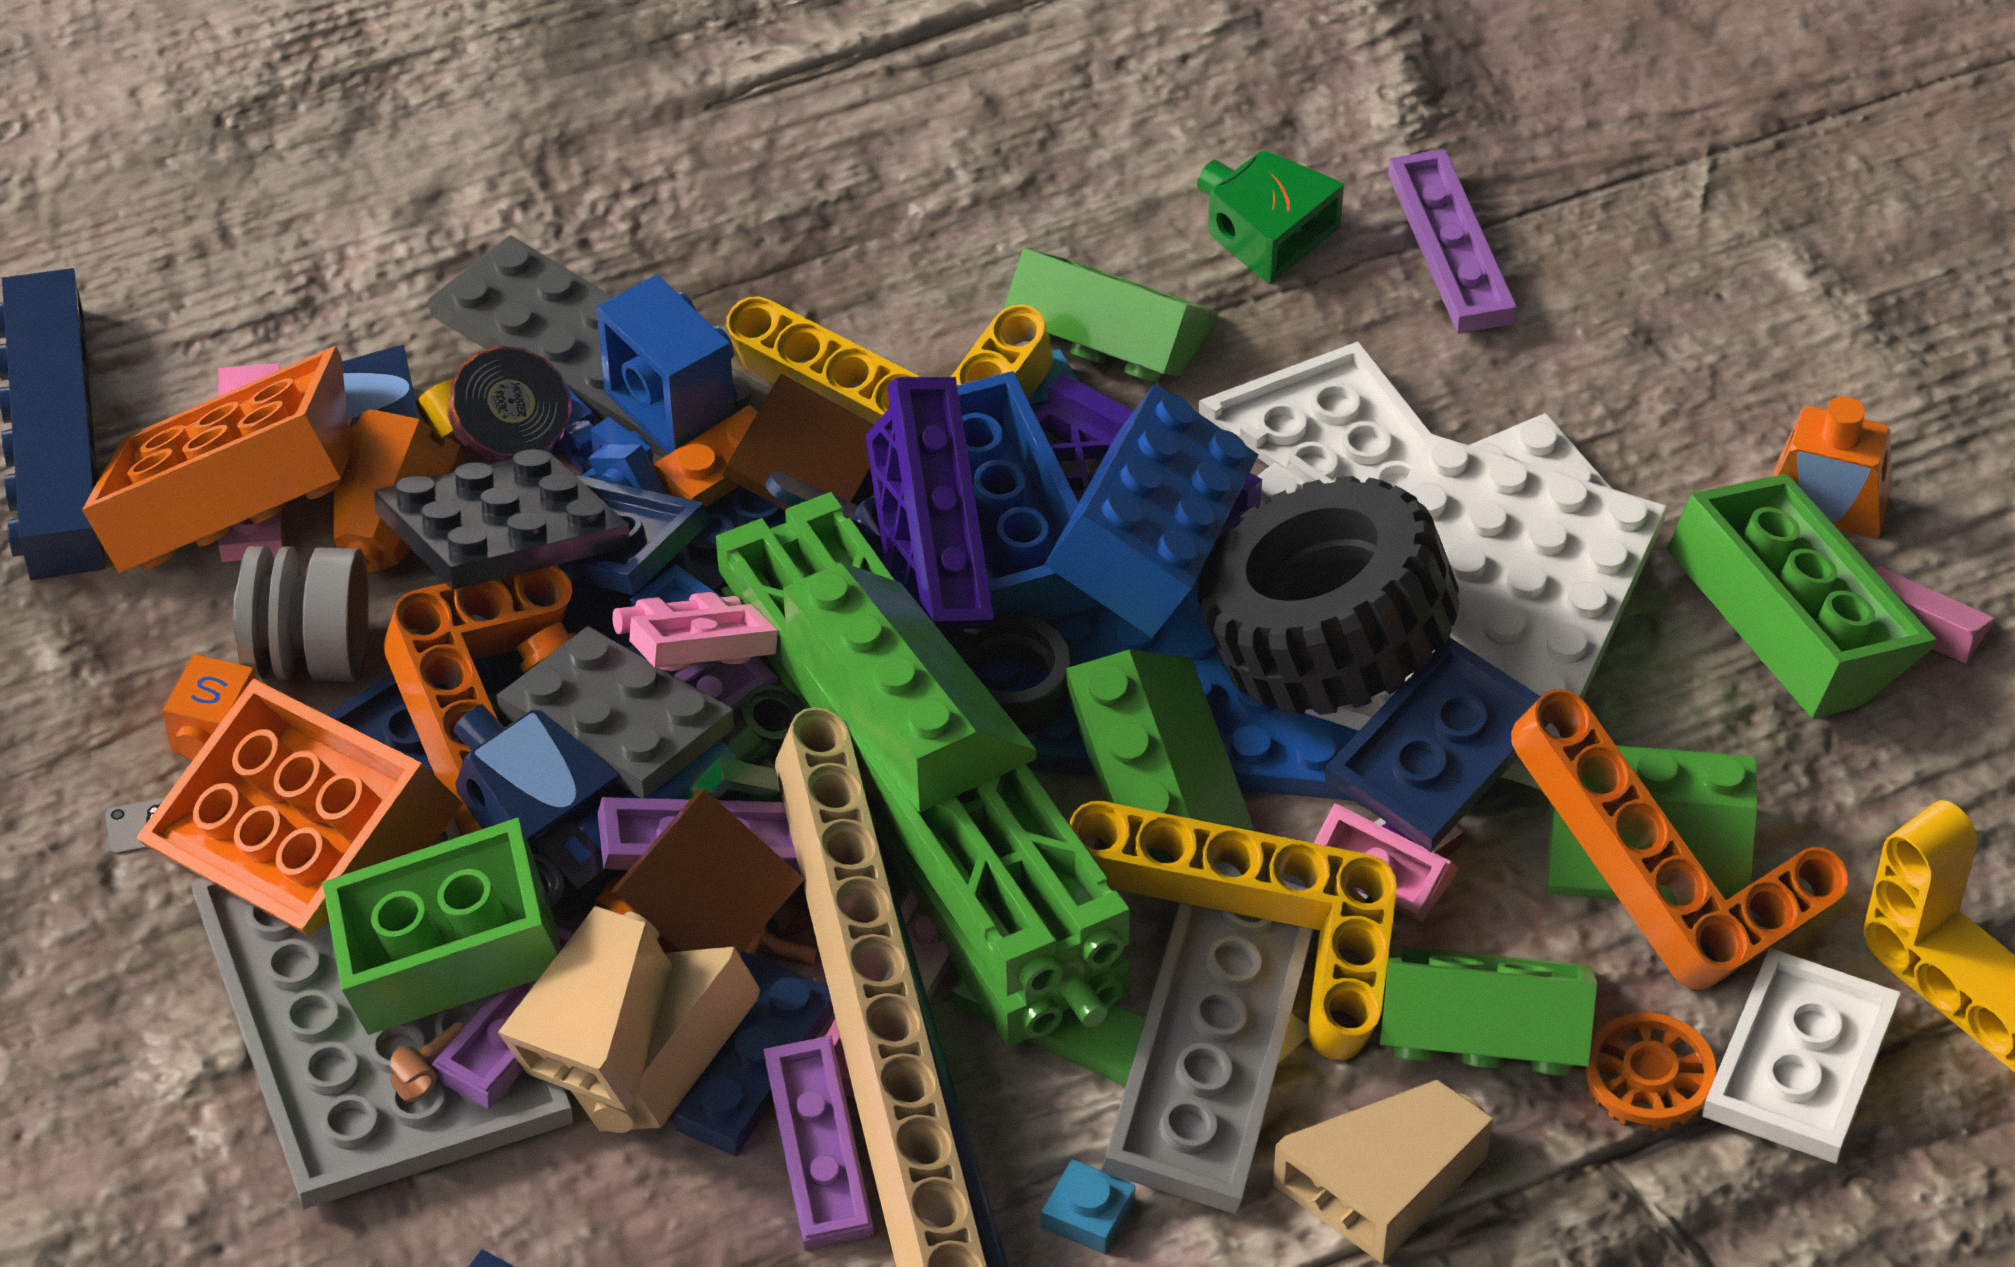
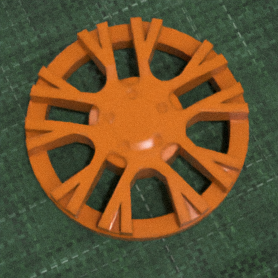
(1650, 1070)

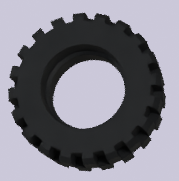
(1329, 595)

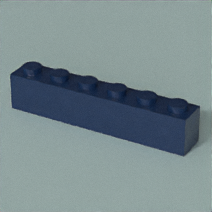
(50, 424)

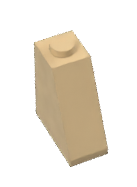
(594, 1010)
(700, 1011)
(1385, 1164)

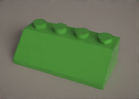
(1797, 593)
(901, 684)

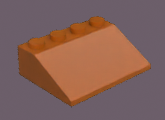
(223, 463)
(293, 803)

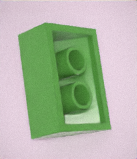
(1111, 315)
(1154, 738)
(1704, 798)
(440, 926)
(1488, 1008)

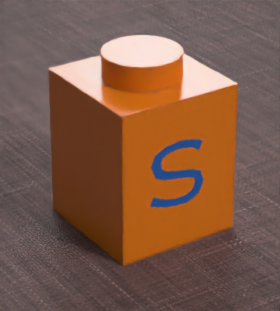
(202, 701)

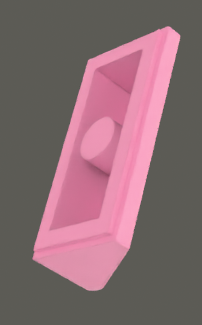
(1952, 623)
(1419, 873)

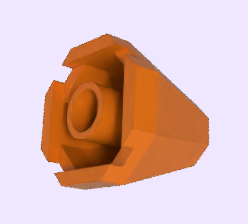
(382, 453)

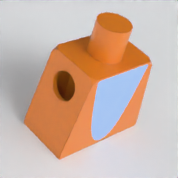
(1841, 464)

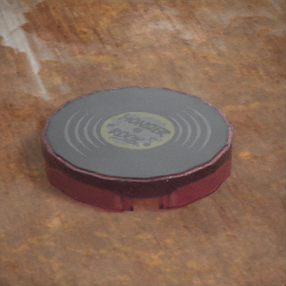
(508, 403)

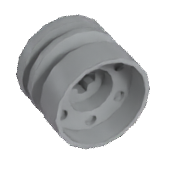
(291, 613)

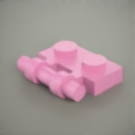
(696, 630)

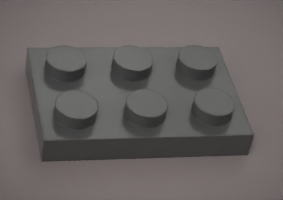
(621, 709)

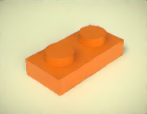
(698, 466)

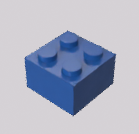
(665, 363)

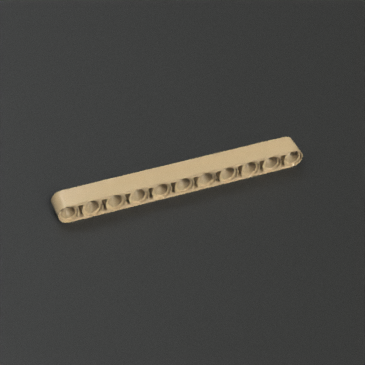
(861, 940)

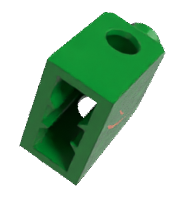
(1270, 211)

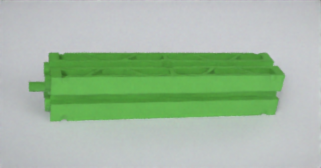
(990, 866)

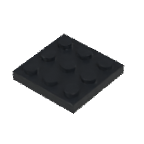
(500, 518)

